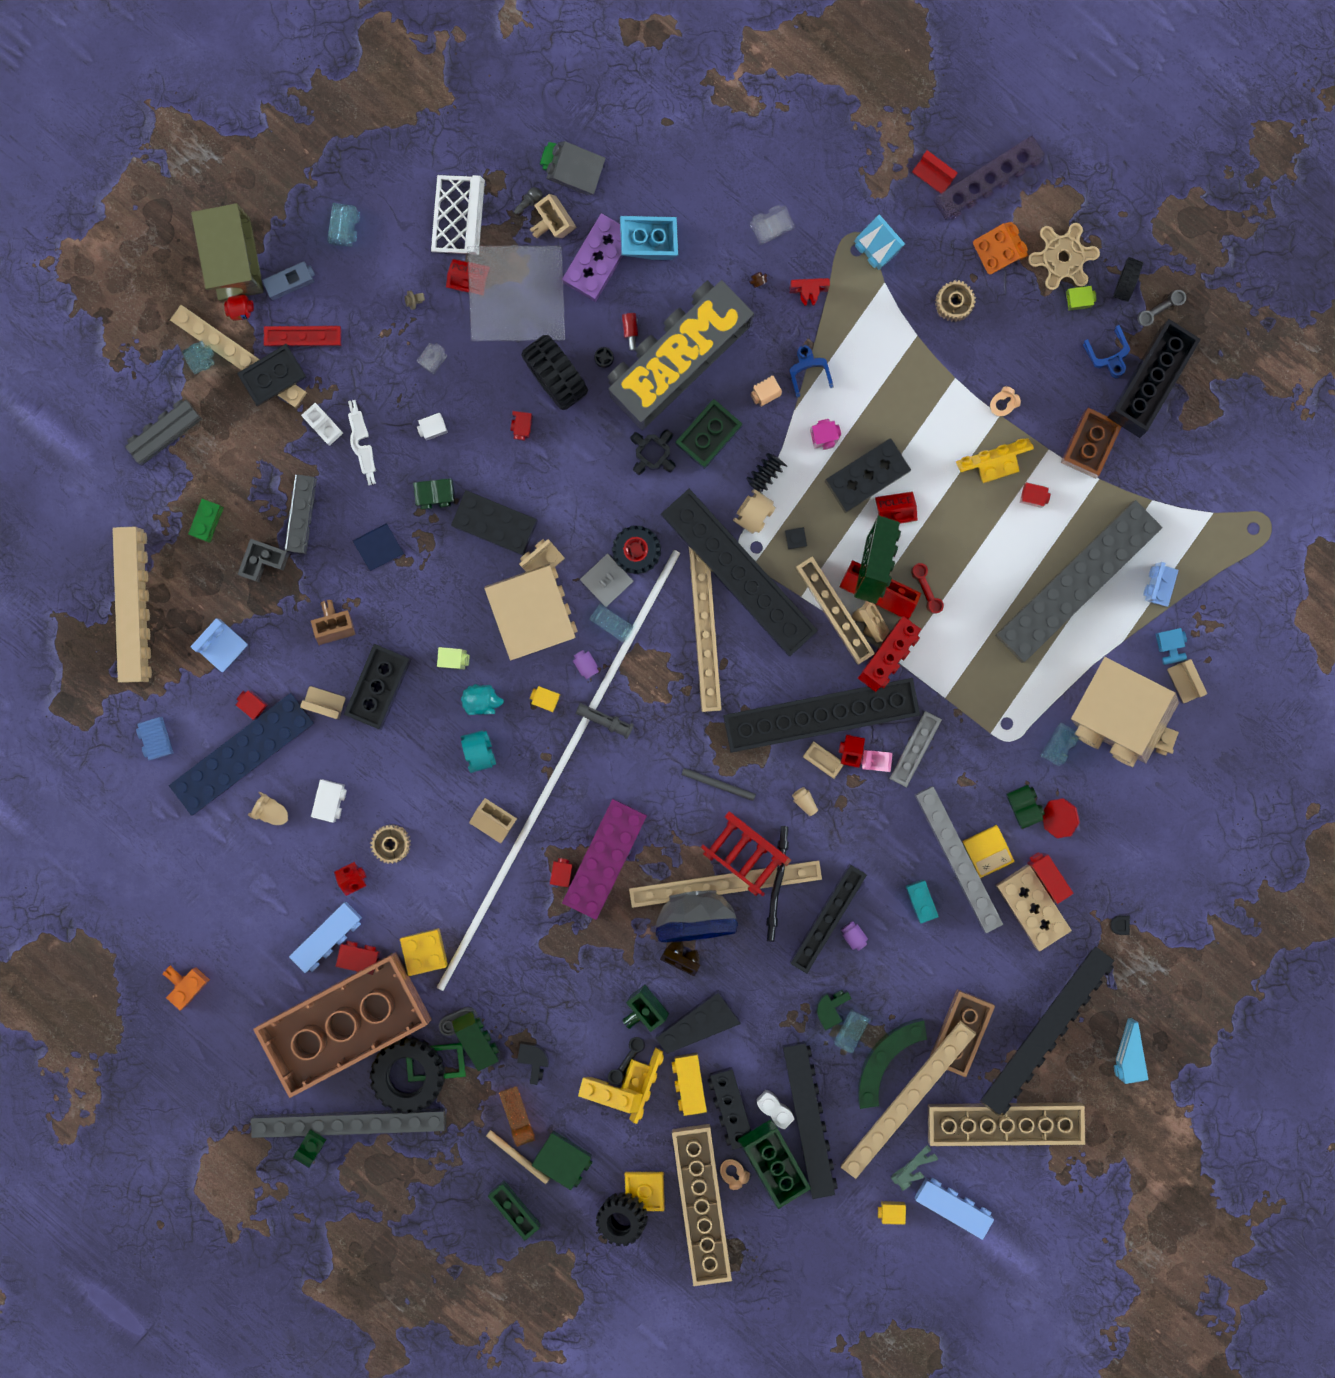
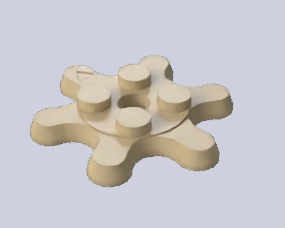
(1066, 243)

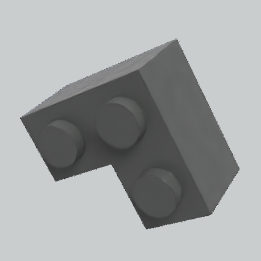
(259, 555)

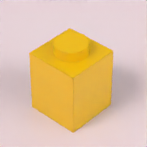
(544, 698)
(892, 1212)

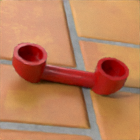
(919, 572)

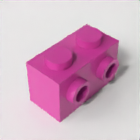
(825, 434)

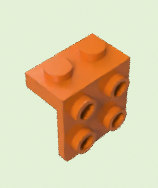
(1000, 247)

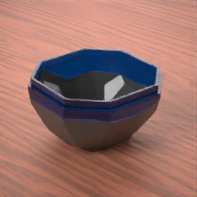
(695, 917)

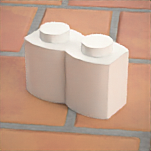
(770, 1105)

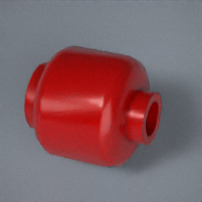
(238, 307)

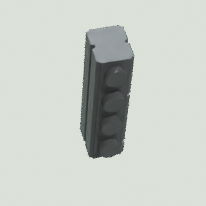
(163, 432)
(300, 514)

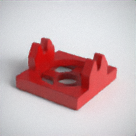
(809, 288)

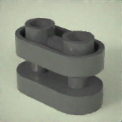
(445, 1024)

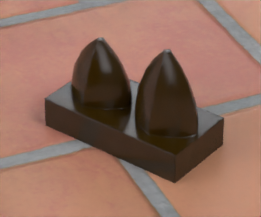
(673, 956)

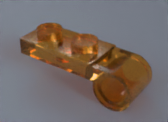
(517, 1116)

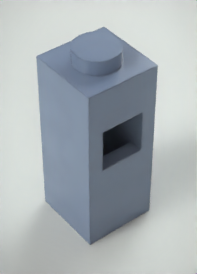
(289, 280)

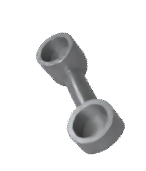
(1175, 298)

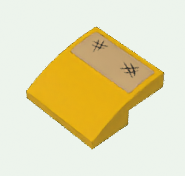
(988, 851)

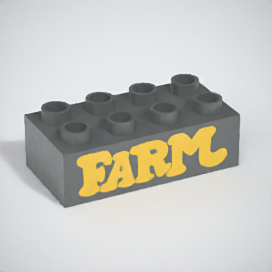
(680, 355)

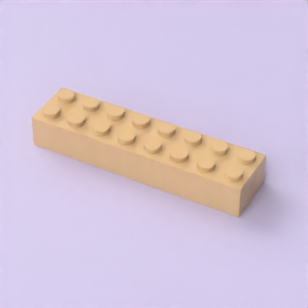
(130, 604)
(1019, 1126)
(701, 1205)

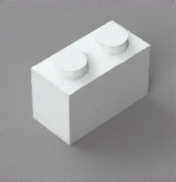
(328, 801)

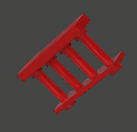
(762, 847)

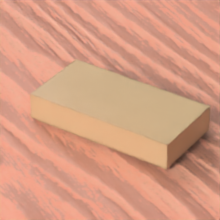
(823, 760)

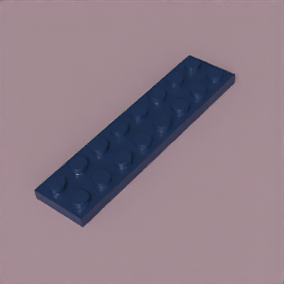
(241, 754)

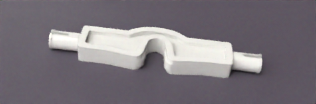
(360, 432)

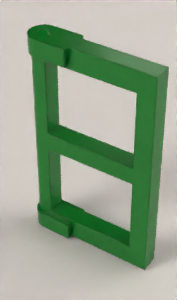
(461, 1073)

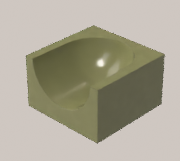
(227, 251)

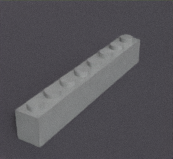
(958, 859)

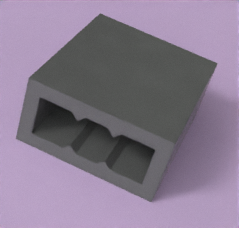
(575, 168)

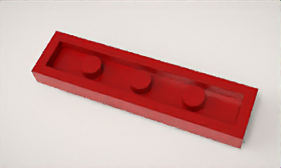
(302, 336)

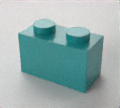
(921, 901)

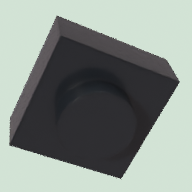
(795, 538)

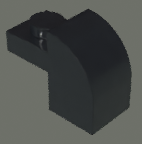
(536, 1056)

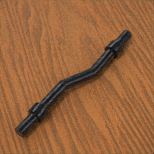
(772, 920)

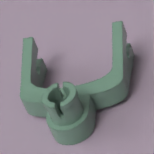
(904, 1177)

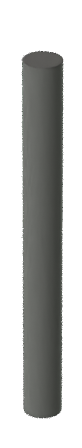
(718, 784)

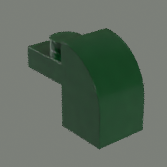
(826, 1008)
(309, 1148)

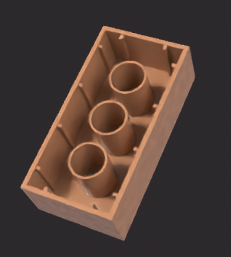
(342, 1025)

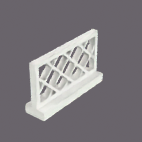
(474, 211)

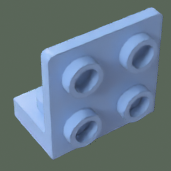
(1161, 584)
(219, 645)

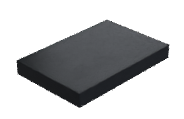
(271, 375)

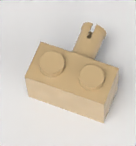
(554, 218)

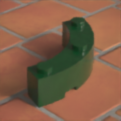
(881, 1056)

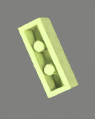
(452, 658)

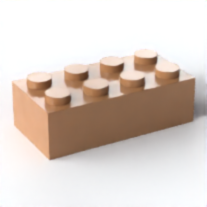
(973, 1013)

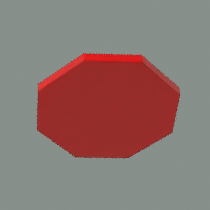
(1060, 818)

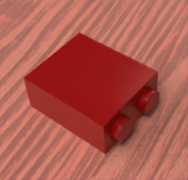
(1050, 877)

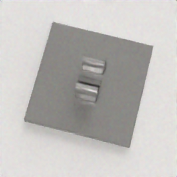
(606, 580)

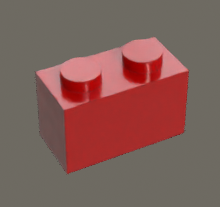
(355, 957)

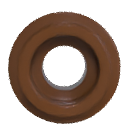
(758, 279)

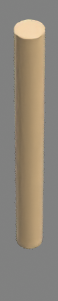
(517, 1156)

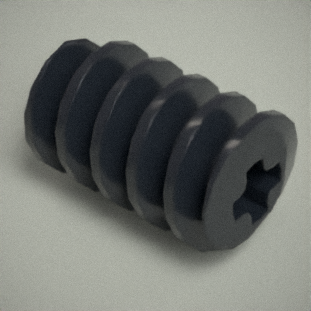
(766, 472)

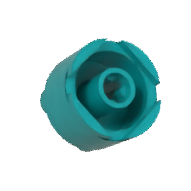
(477, 751)

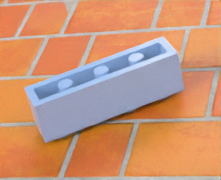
(325, 937)
(954, 1208)

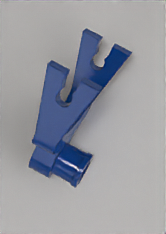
(1115, 361)
(807, 362)

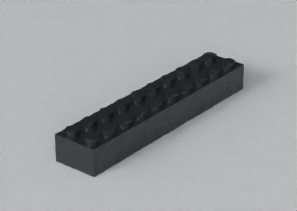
(820, 715)

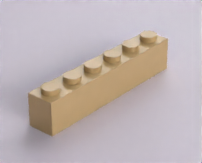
(835, 610)

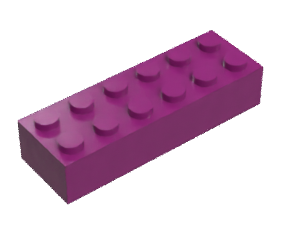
(604, 859)

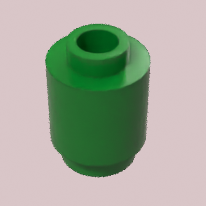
(547, 155)

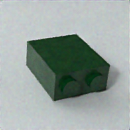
(562, 1160)

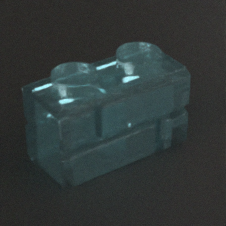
(343, 225)

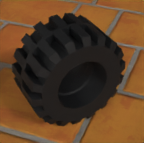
(612, 1229)

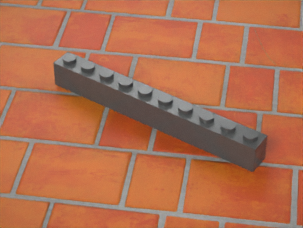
(347, 1123)

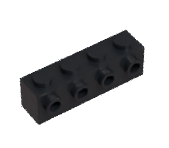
(731, 1106)

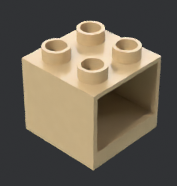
(1124, 712)

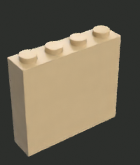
(531, 611)

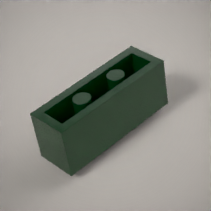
(476, 1040)
(514, 1210)

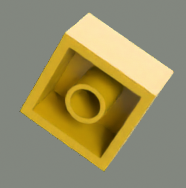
(423, 952)

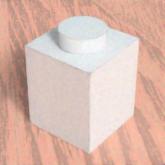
(432, 426)

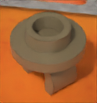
(411, 299)

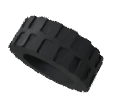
(1128, 279)

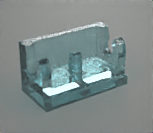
(851, 1031)

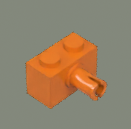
(185, 987)

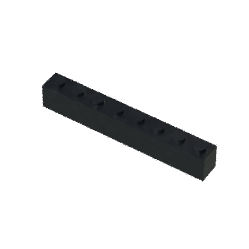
(808, 1119)

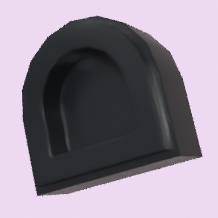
(1120, 925)

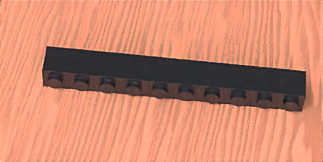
(1046, 1031)

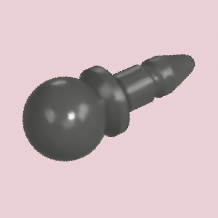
(534, 195)

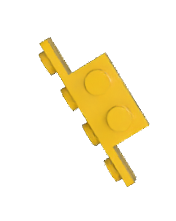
(996, 462)
(640, 1078)

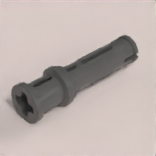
(612, 723)

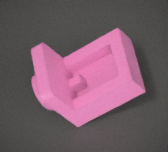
(876, 761)

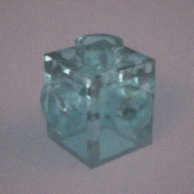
(199, 357)

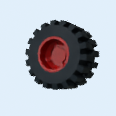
(636, 549)

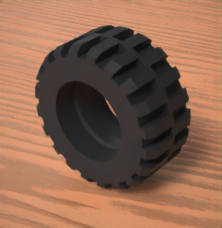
(554, 372)
(393, 1097)

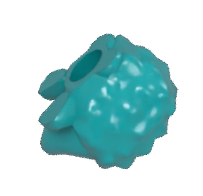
(480, 700)

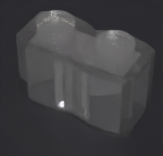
(772, 224)

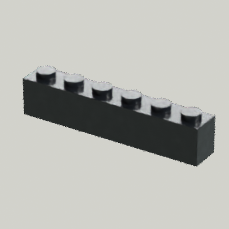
(828, 918)

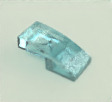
(611, 622)

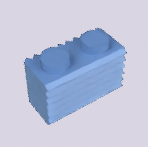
(154, 738)

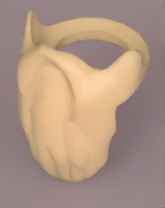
(269, 811)

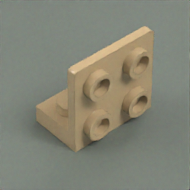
(544, 554)

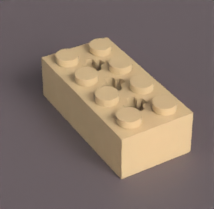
(1045, 909)

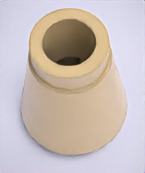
(805, 801)

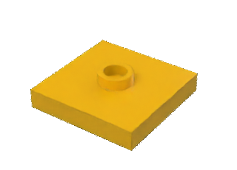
(648, 1188)

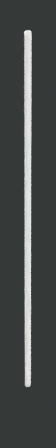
(557, 772)

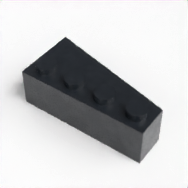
(702, 1021)

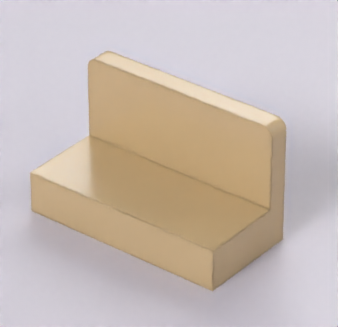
(1187, 681)
(323, 702)

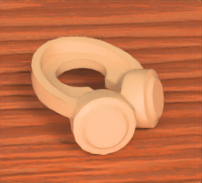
(1013, 403)
(734, 1184)

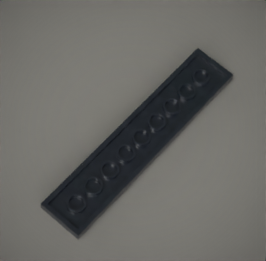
(739, 572)

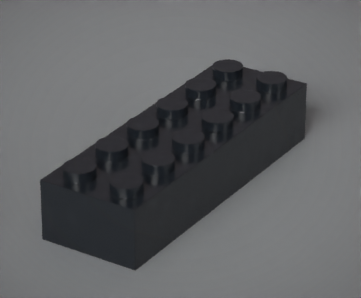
(1154, 378)

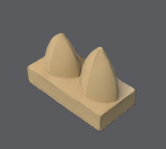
(875, 624)

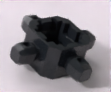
(665, 437)

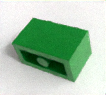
(205, 520)

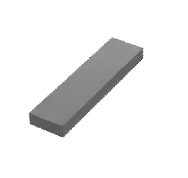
(915, 749)

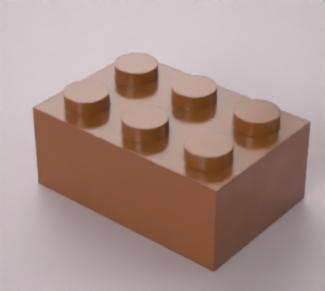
(1091, 443)

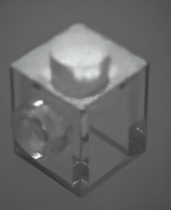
(432, 357)

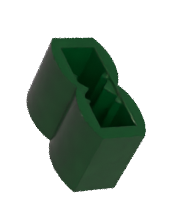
(434, 493)
(1025, 806)

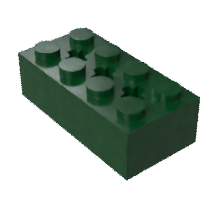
(877, 560)
(774, 1164)

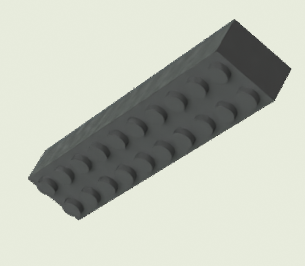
(1078, 581)

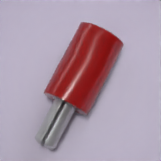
(630, 329)

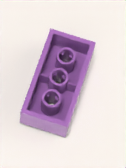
(585, 260)

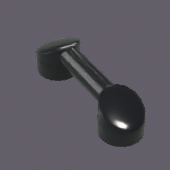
(617, 1076)

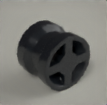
(605, 354)

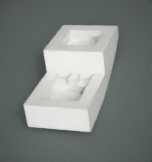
(322, 424)

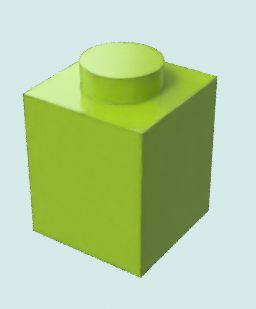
(1080, 298)

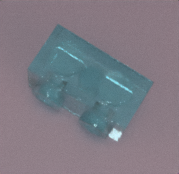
(1059, 745)

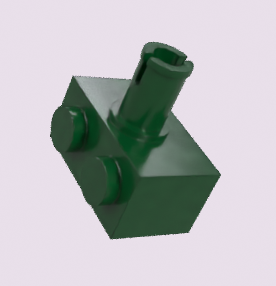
(645, 1008)

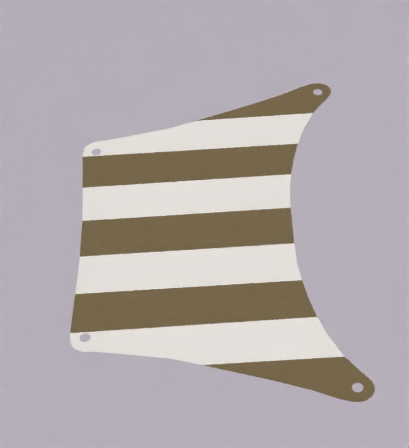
(973, 536)

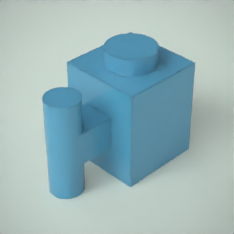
(1169, 642)

